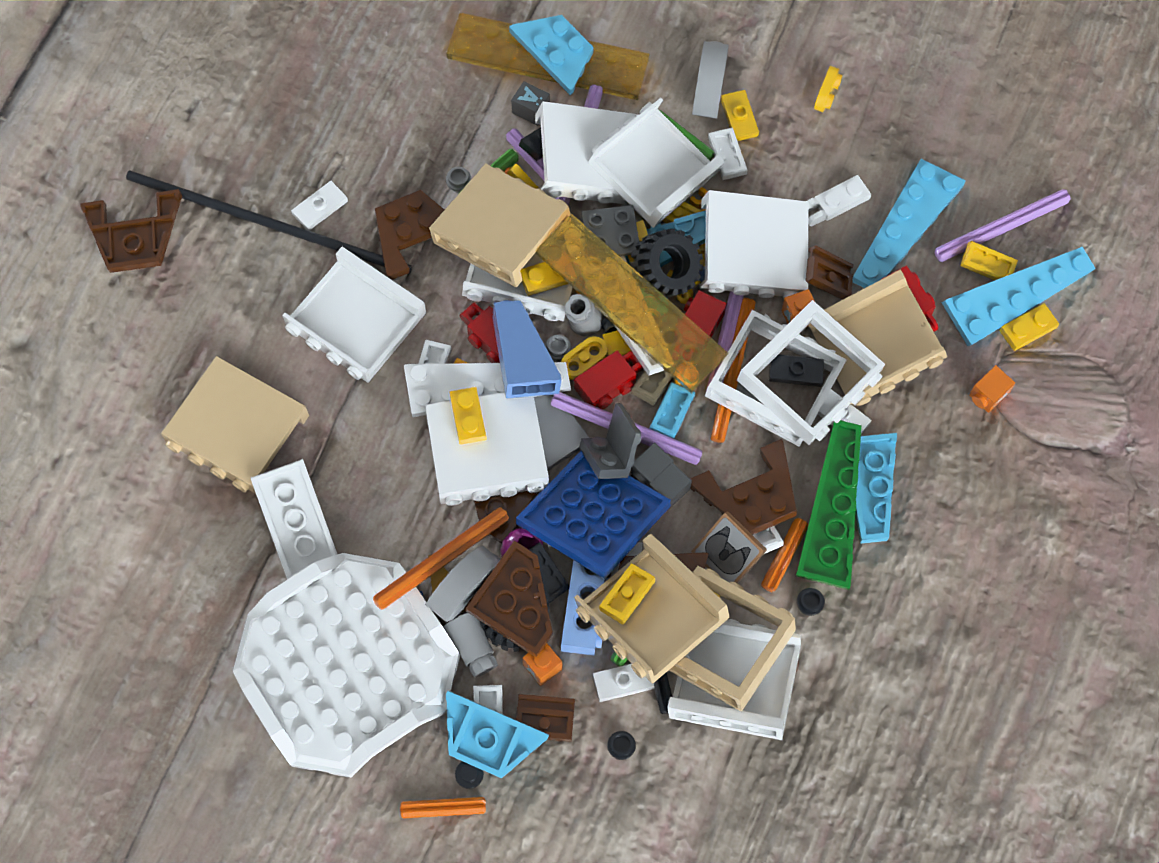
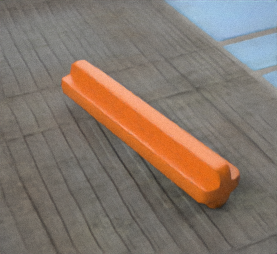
(784, 555)
(443, 807)

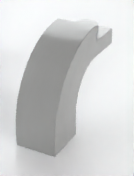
(710, 79)
(462, 583)

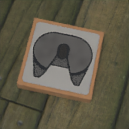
(730, 549)

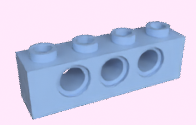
(575, 638)

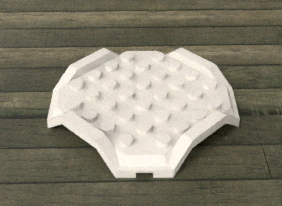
(336, 670)

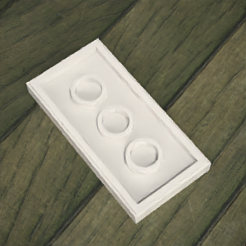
(293, 517)

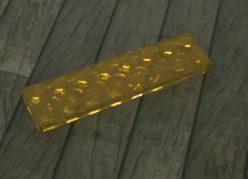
(492, 46)
(631, 303)

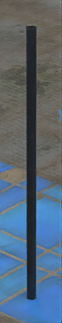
(257, 218)

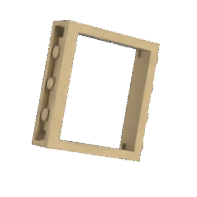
(713, 683)

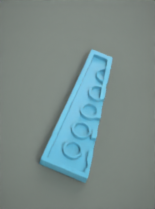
(916, 209)
(1002, 300)

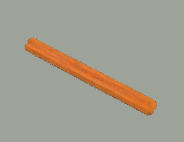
(723, 414)
(440, 558)

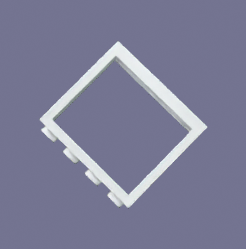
(838, 336)
(755, 410)

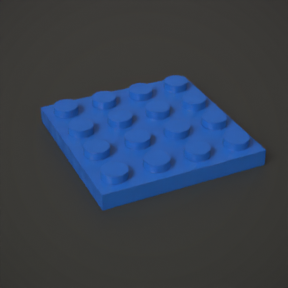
(591, 516)

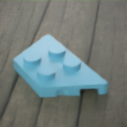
(555, 47)
(488, 737)

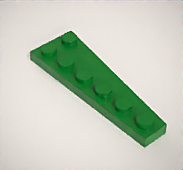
(830, 531)

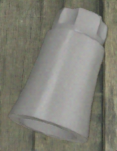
(588, 321)
(471, 644)

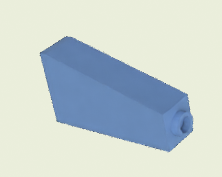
(522, 354)

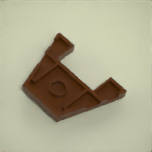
(402, 226)
(137, 241)
(758, 501)

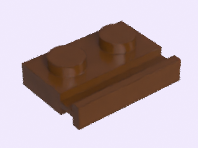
(829, 272)
(548, 715)

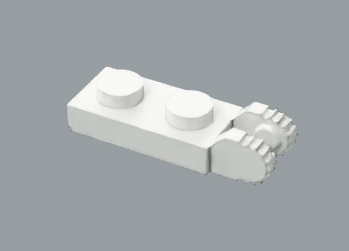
(838, 200)

